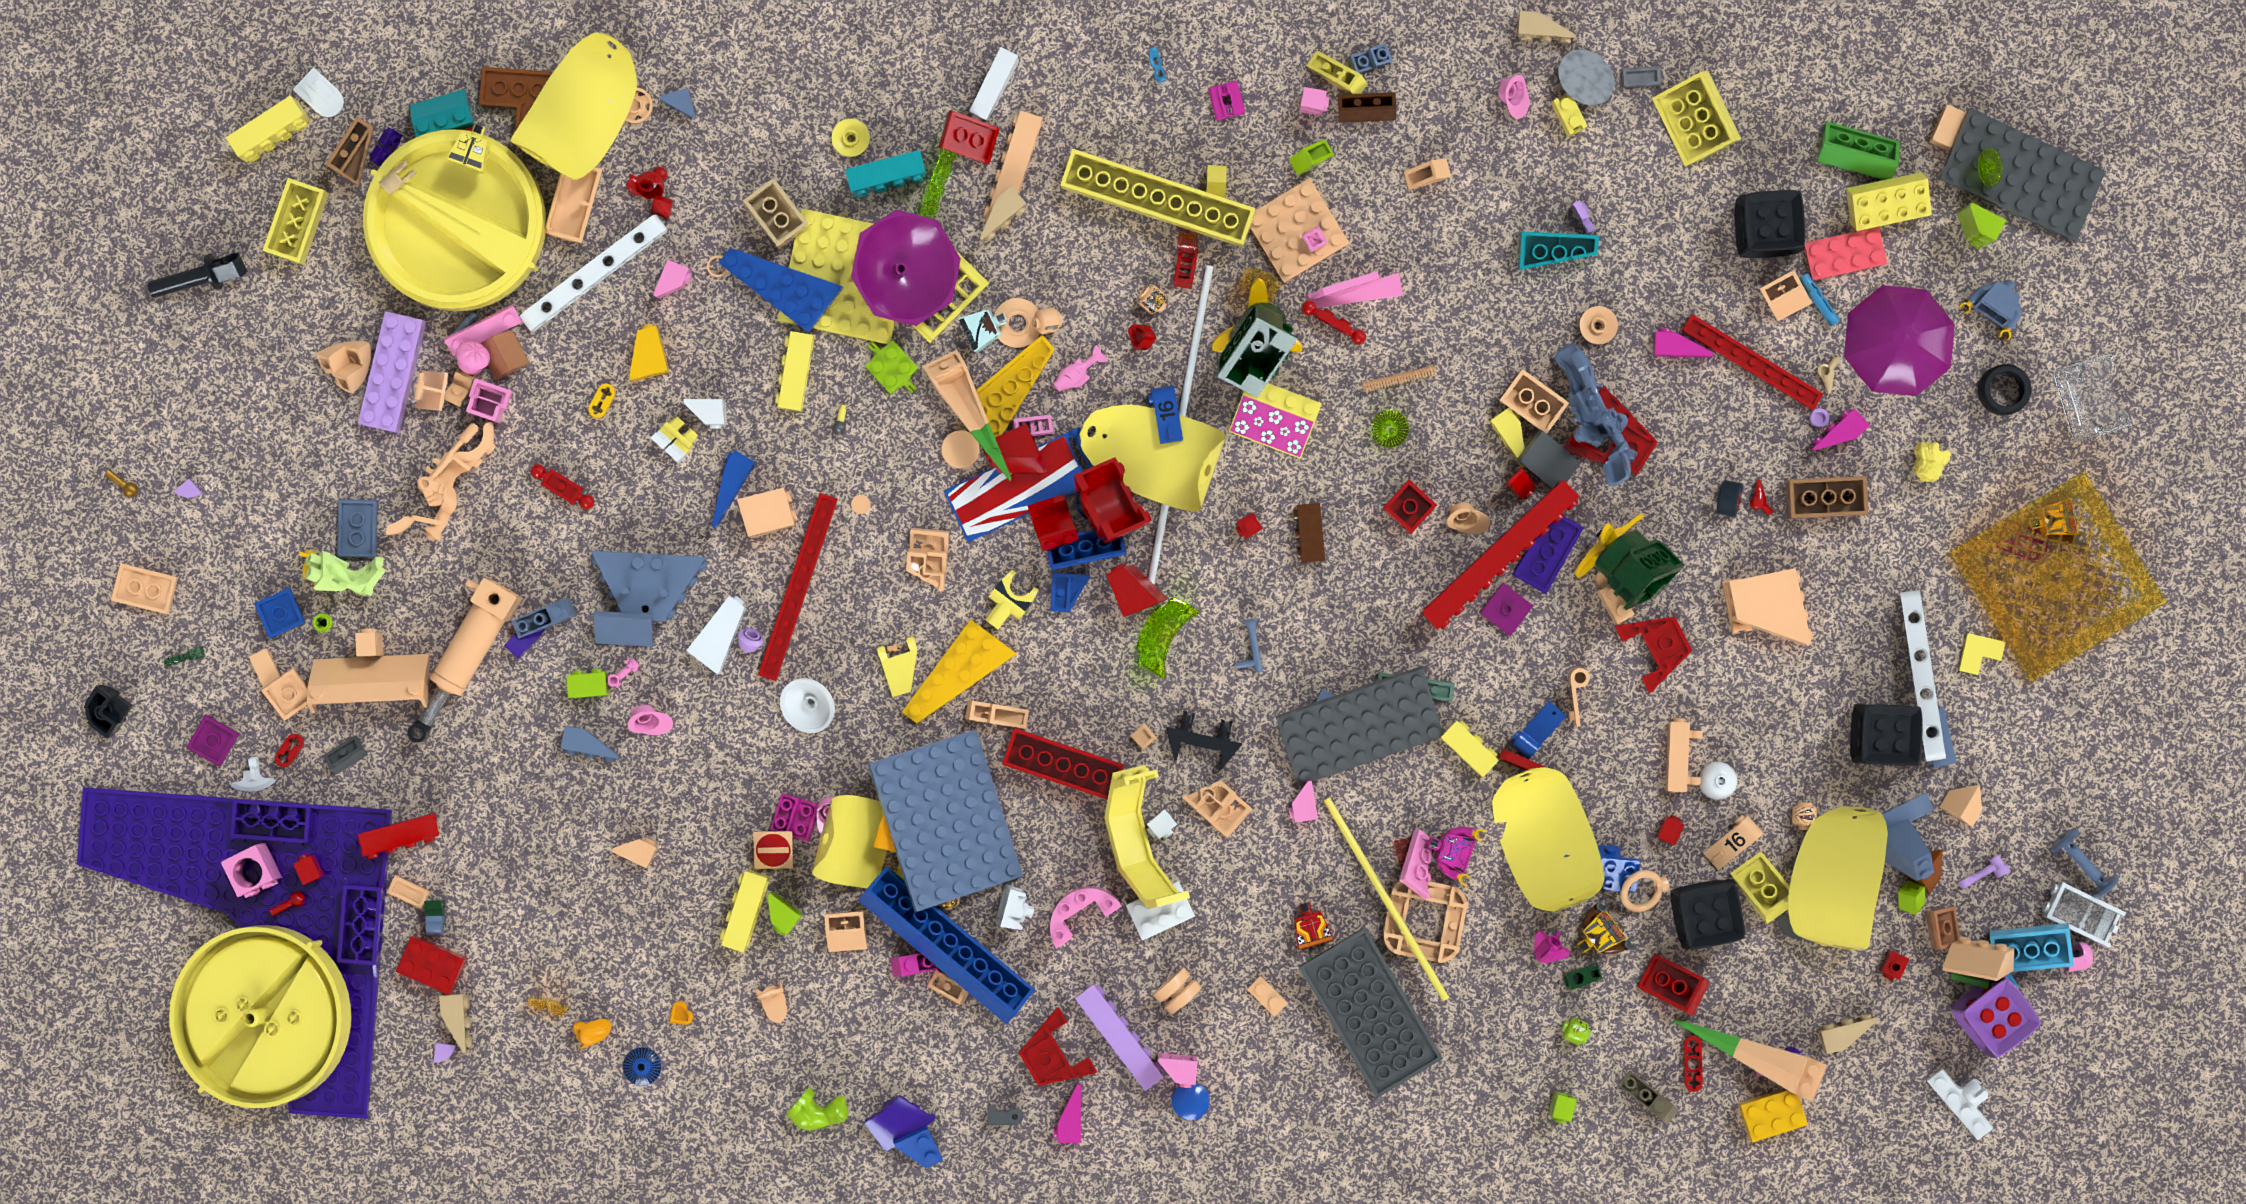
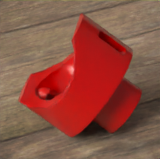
(1141, 336)

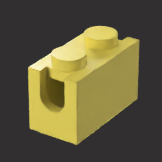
(1569, 115)

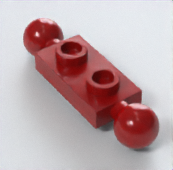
(1357, 336)
(562, 486)

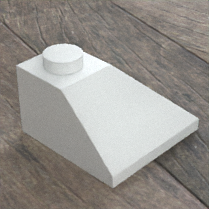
(709, 411)

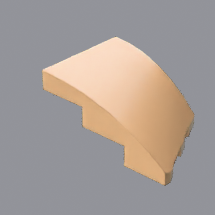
(931, 559)
(1215, 806)

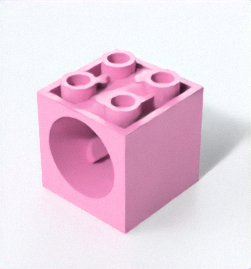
(234, 869)

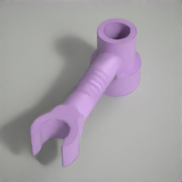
(1996, 866)

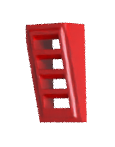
(1180, 282)

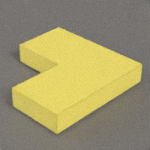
(1976, 648)

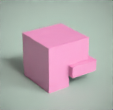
(488, 400)

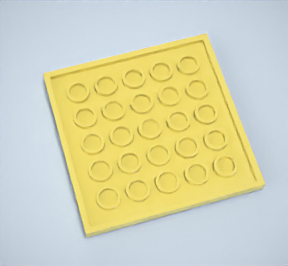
(828, 252)

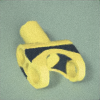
(1008, 602)

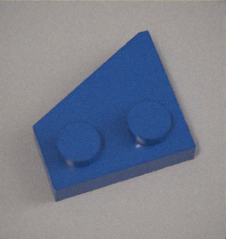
(1066, 590)
(920, 1147)

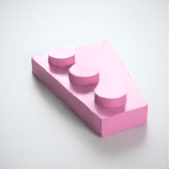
(1415, 867)

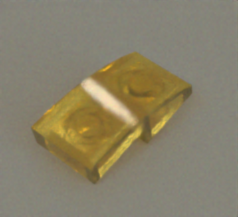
(555, 1006)

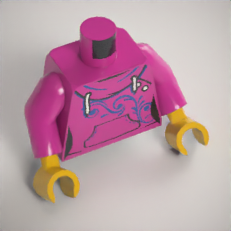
(1455, 850)

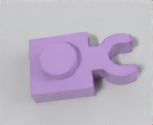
(1581, 212)

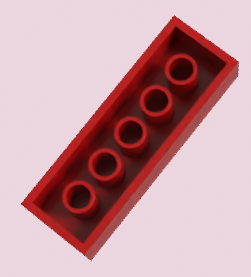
(1060, 763)

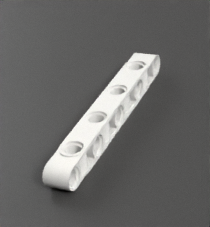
(593, 273)
(1923, 674)

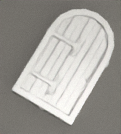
(320, 94)

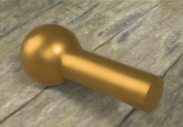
(129, 489)

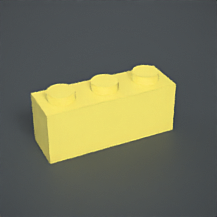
(1470, 748)

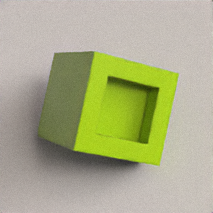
(1911, 897)

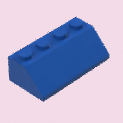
(1085, 550)

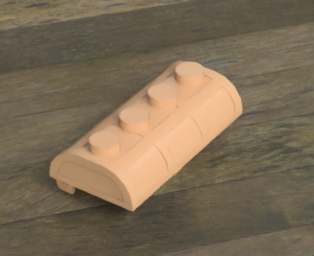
(572, 206)

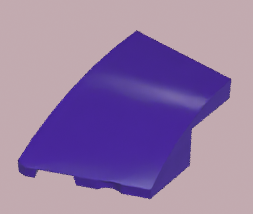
(896, 1120)

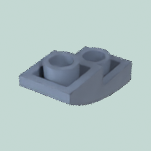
(1370, 59)

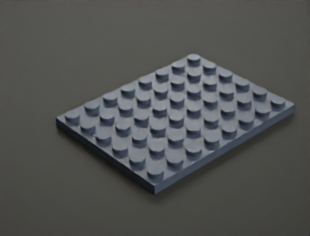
(945, 820)

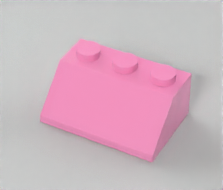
(1180, 1068)

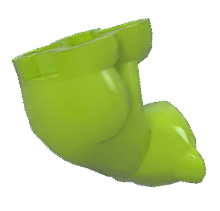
(810, 1116)

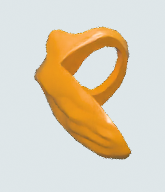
(591, 1032)

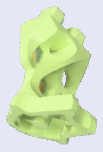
(332, 574)

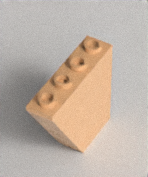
(1771, 605)

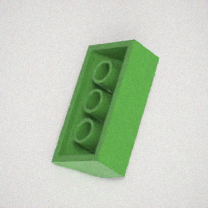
(1858, 151)

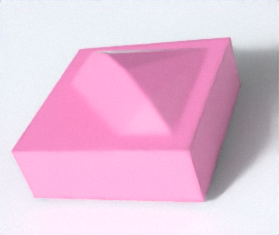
(1314, 238)

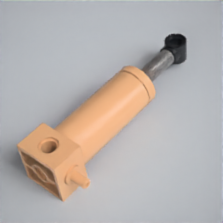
(467, 647)

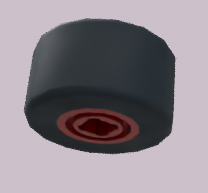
(1729, 498)

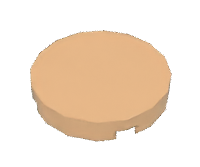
(960, 449)

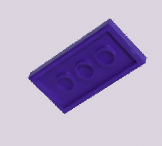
(1545, 558)

